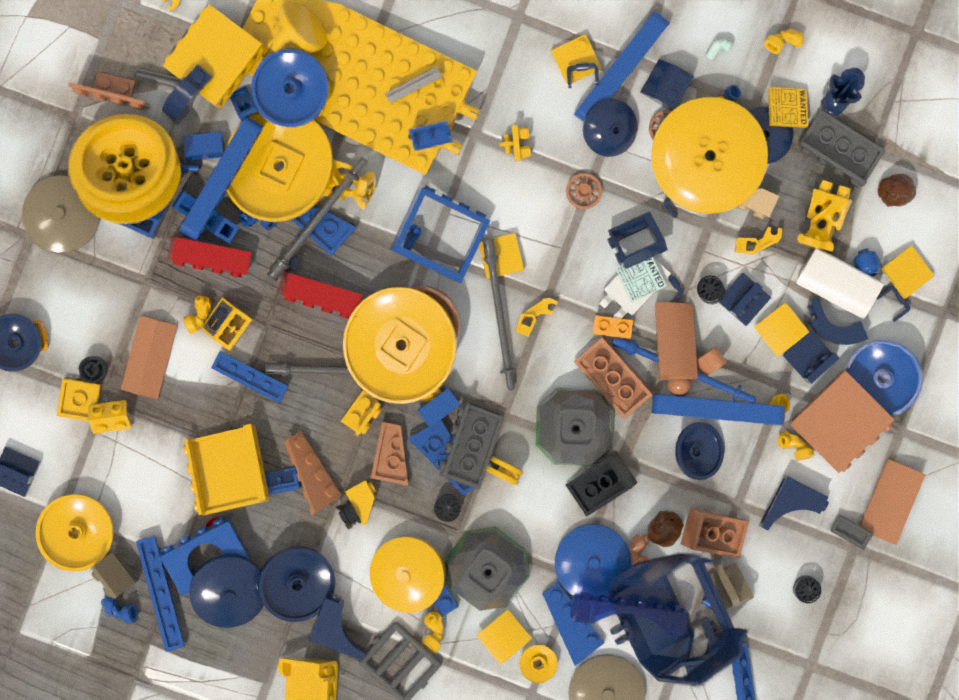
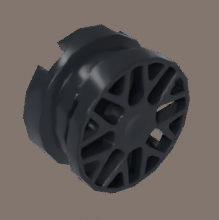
(710, 289)
(92, 369)
(447, 508)
(348, 515)
(807, 589)

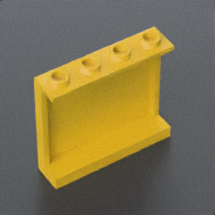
(220, 50)
(226, 470)

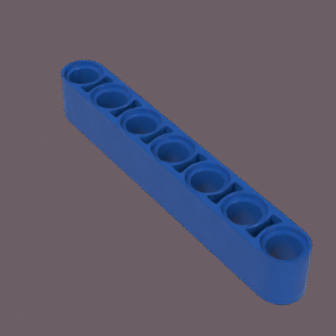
(625, 63)
(221, 178)
(718, 409)

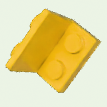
(361, 412)

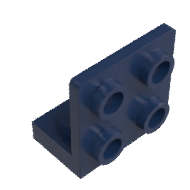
(810, 357)

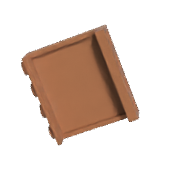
(841, 421)

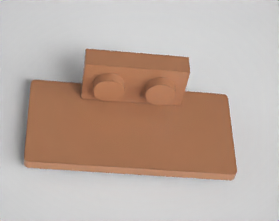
(112, 87)

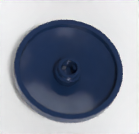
(295, 583)
(226, 591)

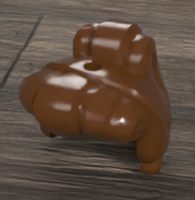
(896, 190)
(665, 528)

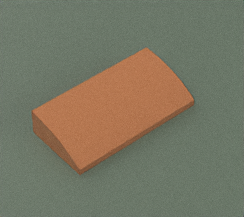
(675, 341)
(614, 377)
(892, 501)

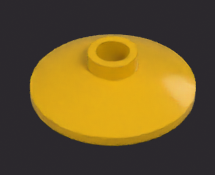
(540, 673)

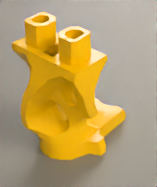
(363, 189)
(830, 206)

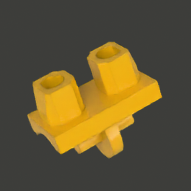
(517, 134)

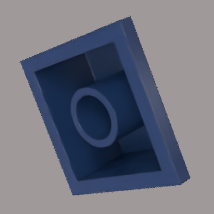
(667, 84)

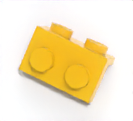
(109, 417)

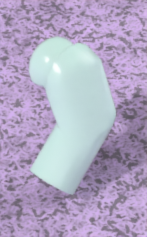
(717, 46)

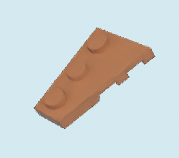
(390, 456)

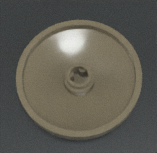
(57, 216)
(606, 679)

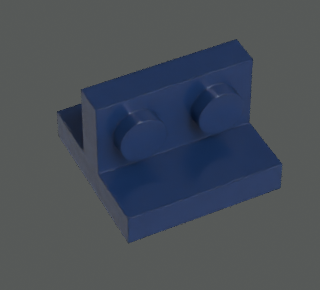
(744, 299)
(17, 471)

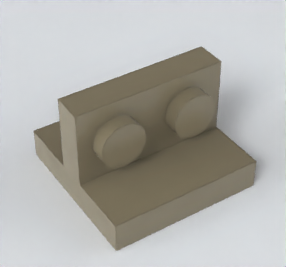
(731, 586)

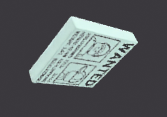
(641, 279)

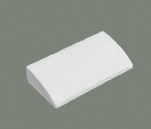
(839, 283)

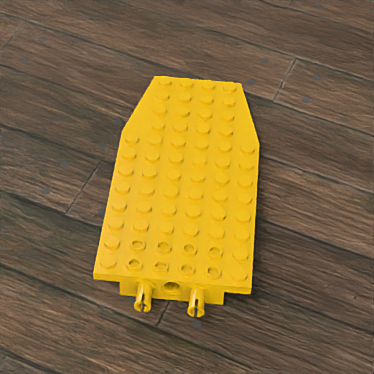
(362, 66)

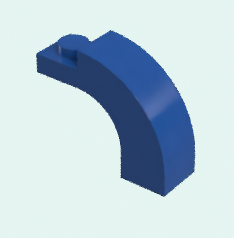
(217, 225)

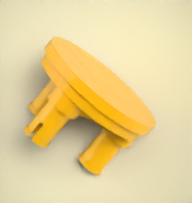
(298, 25)

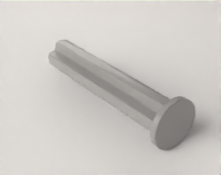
(413, 85)

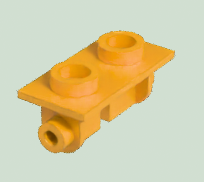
(612, 326)

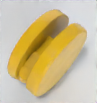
(505, 471)

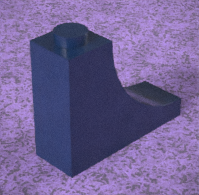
(791, 497)
(329, 629)

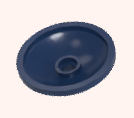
(600, 123)
(779, 137)
(29, 342)
(707, 451)

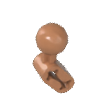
(706, 364)

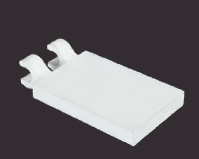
(616, 291)

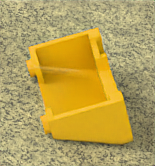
(309, 678)

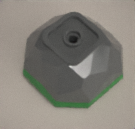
(560, 413)
(487, 550)

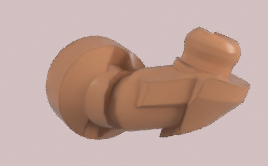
(636, 546)

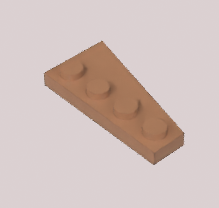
(315, 480)

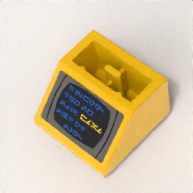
(226, 324)

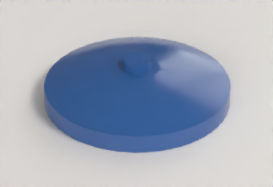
(290, 88)
(887, 374)
(590, 559)

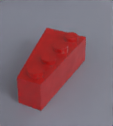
(209, 255)
(318, 294)

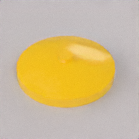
(74, 532)
(407, 574)

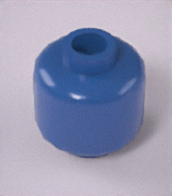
(868, 262)

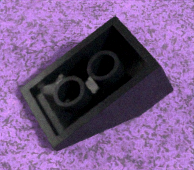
(601, 483)

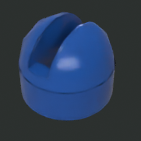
(732, 93)

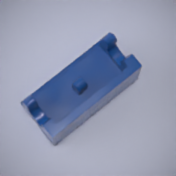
(430, 136)
(203, 146)
(439, 407)
(282, 480)

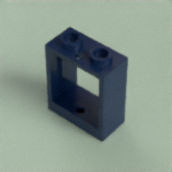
(630, 228)

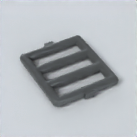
(422, 652)

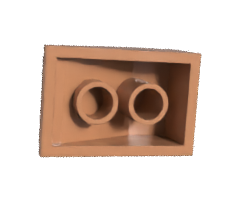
(714, 533)

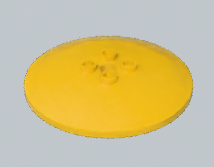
(681, 150)
(295, 189)
(373, 350)

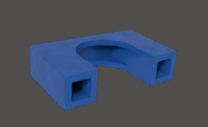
(175, 557)

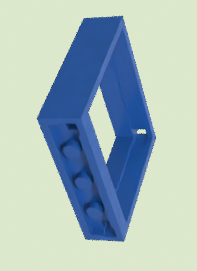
(447, 201)

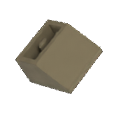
(113, 575)

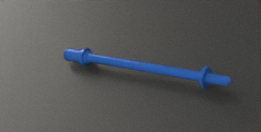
(633, 348)

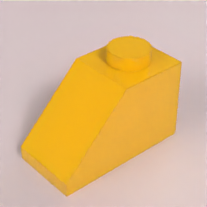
(362, 499)

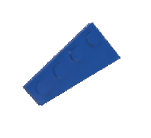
(330, 231)
(432, 444)
(578, 637)

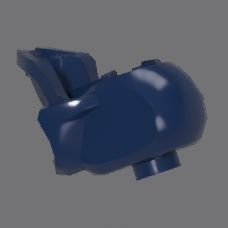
(843, 91)

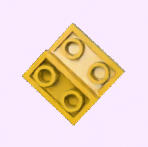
(781, 329)
(504, 636)

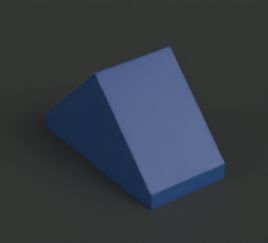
(243, 103)

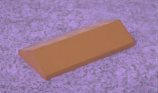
(149, 357)

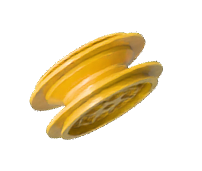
(115, 140)

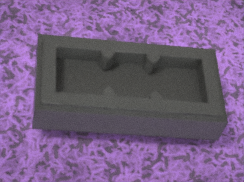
(851, 532)

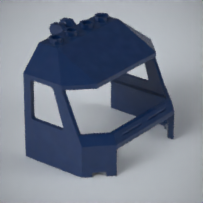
(664, 652)

